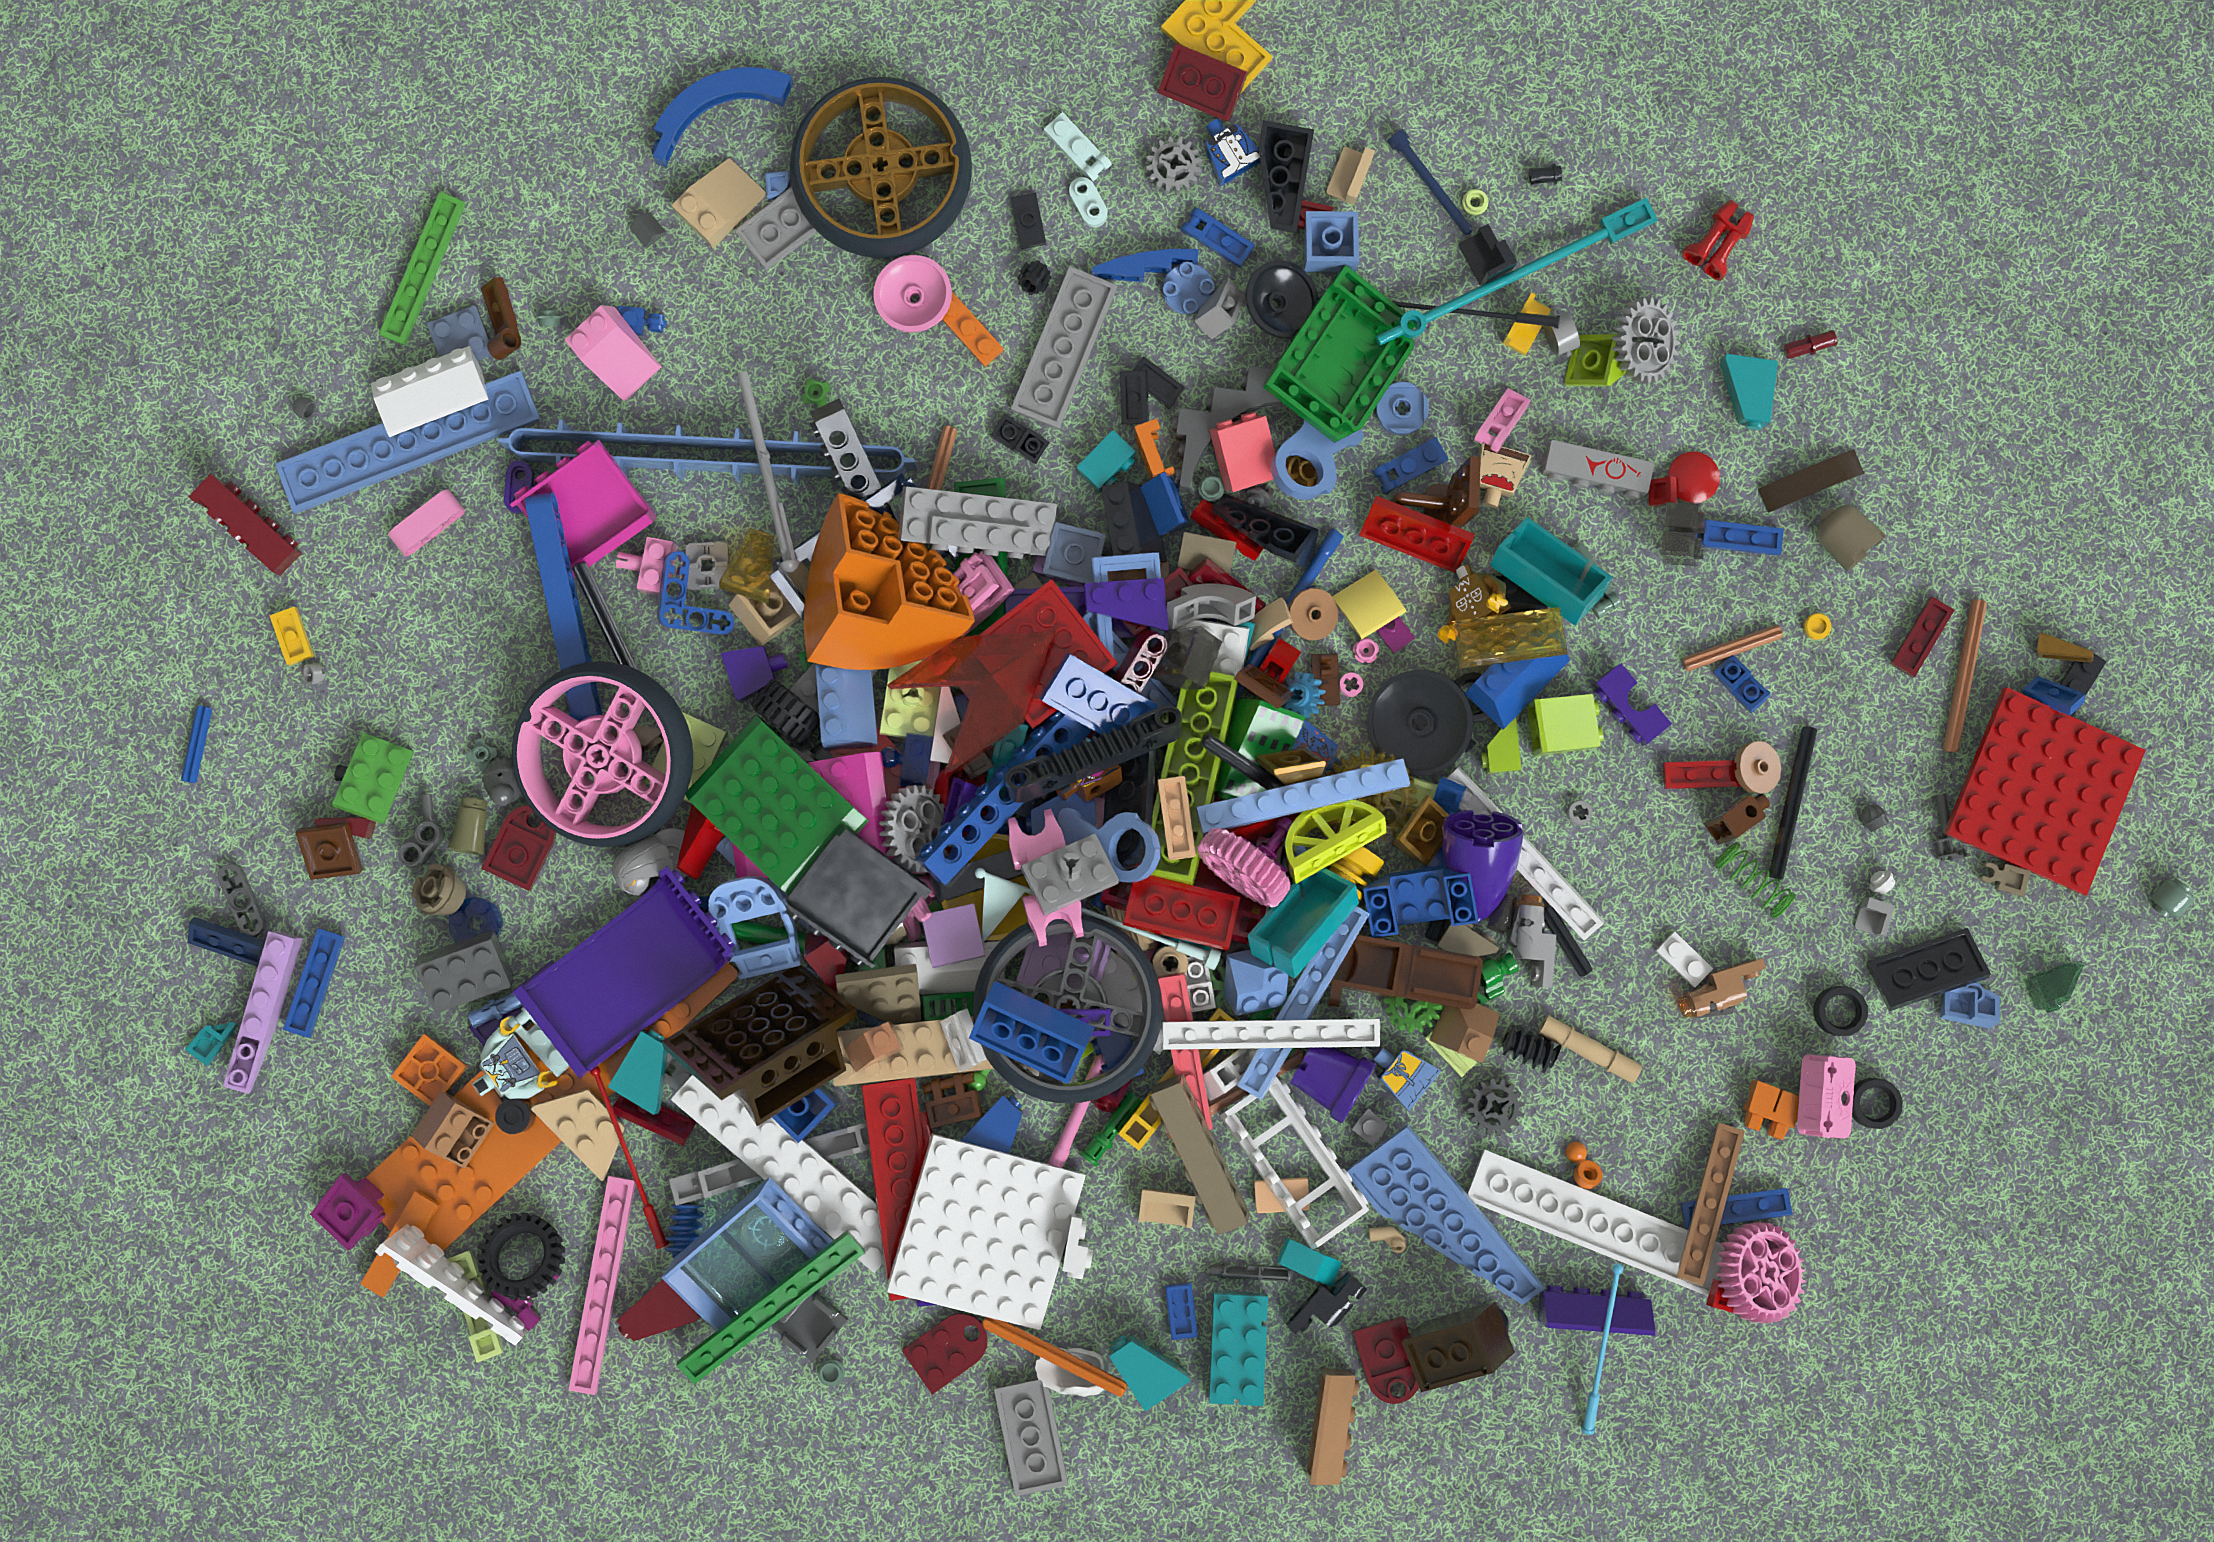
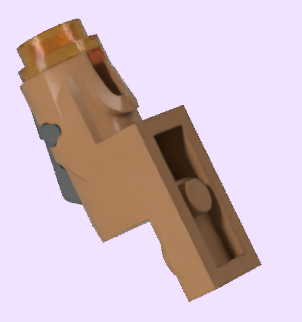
(1723, 993)

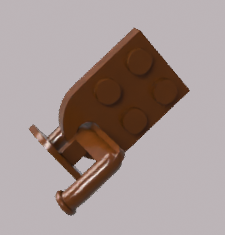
(1452, 502)

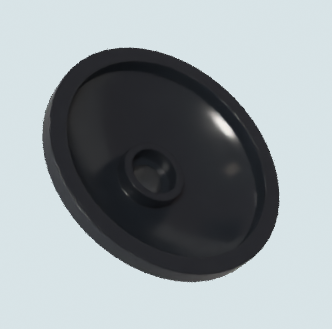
(1291, 291)

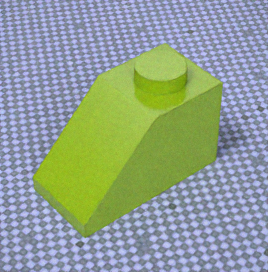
(1502, 751)

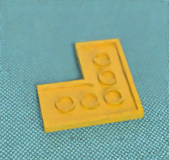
(1212, 30)

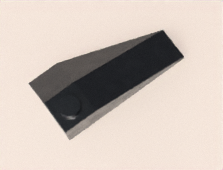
(1284, 166)

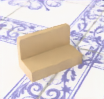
(1350, 174)

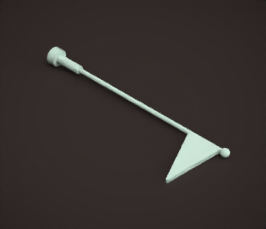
(1002, 895)

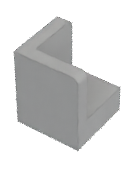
(1874, 916)

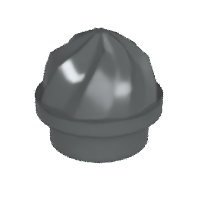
(1874, 817)

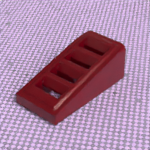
(359, 826)

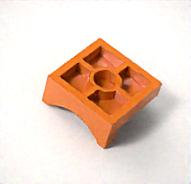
(1144, 436)
(429, 1069)

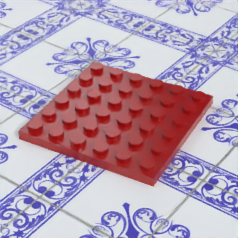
(2044, 791)

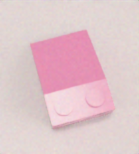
(613, 351)

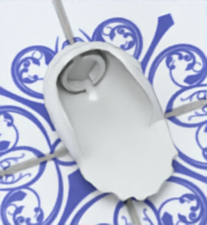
(1067, 1382)

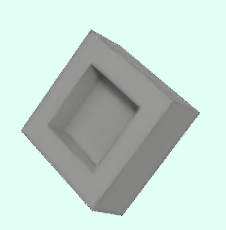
(1369, 1127)

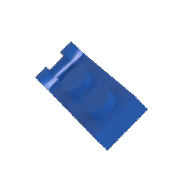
(1218, 237)
(1411, 465)

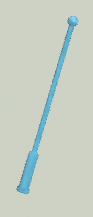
(1593, 1398)

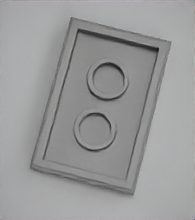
(776, 230)

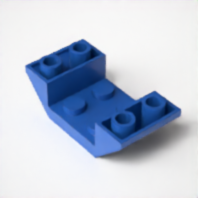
(1419, 898)

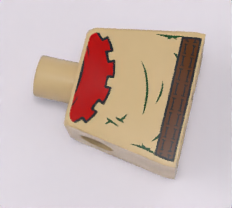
(1500, 472)

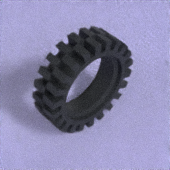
(500, 1235)

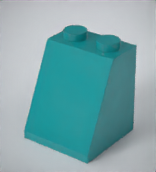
(1146, 1370)

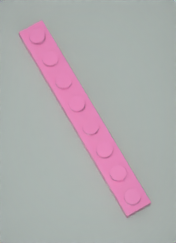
(602, 1285)

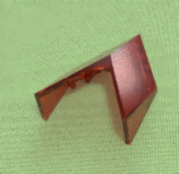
(997, 678)

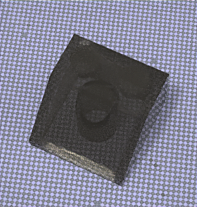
(1188, 658)

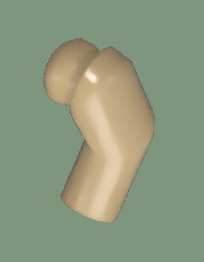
(1390, 1236)

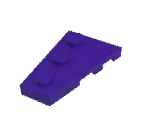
(1129, 600)

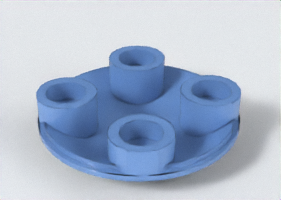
(1187, 288)

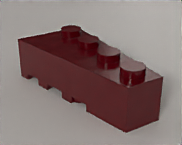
(246, 524)

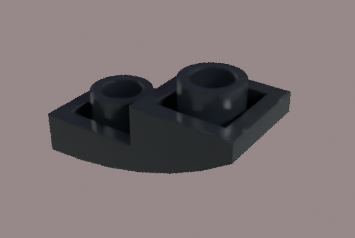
(1019, 439)

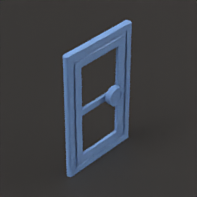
(1100, 566)

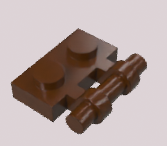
(955, 1108)

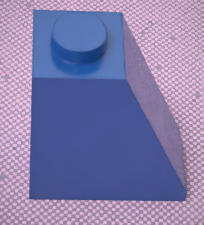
(1036, 822)
(998, 1126)

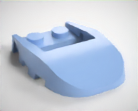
(748, 899)

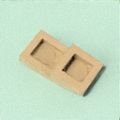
(1269, 620)

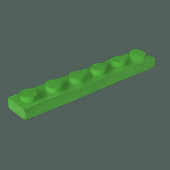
(422, 269)

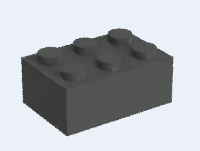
(464, 971)

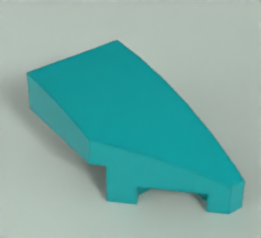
(210, 1041)

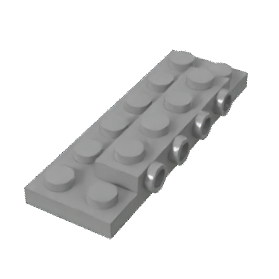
(976, 522)

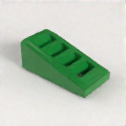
(925, 1009)

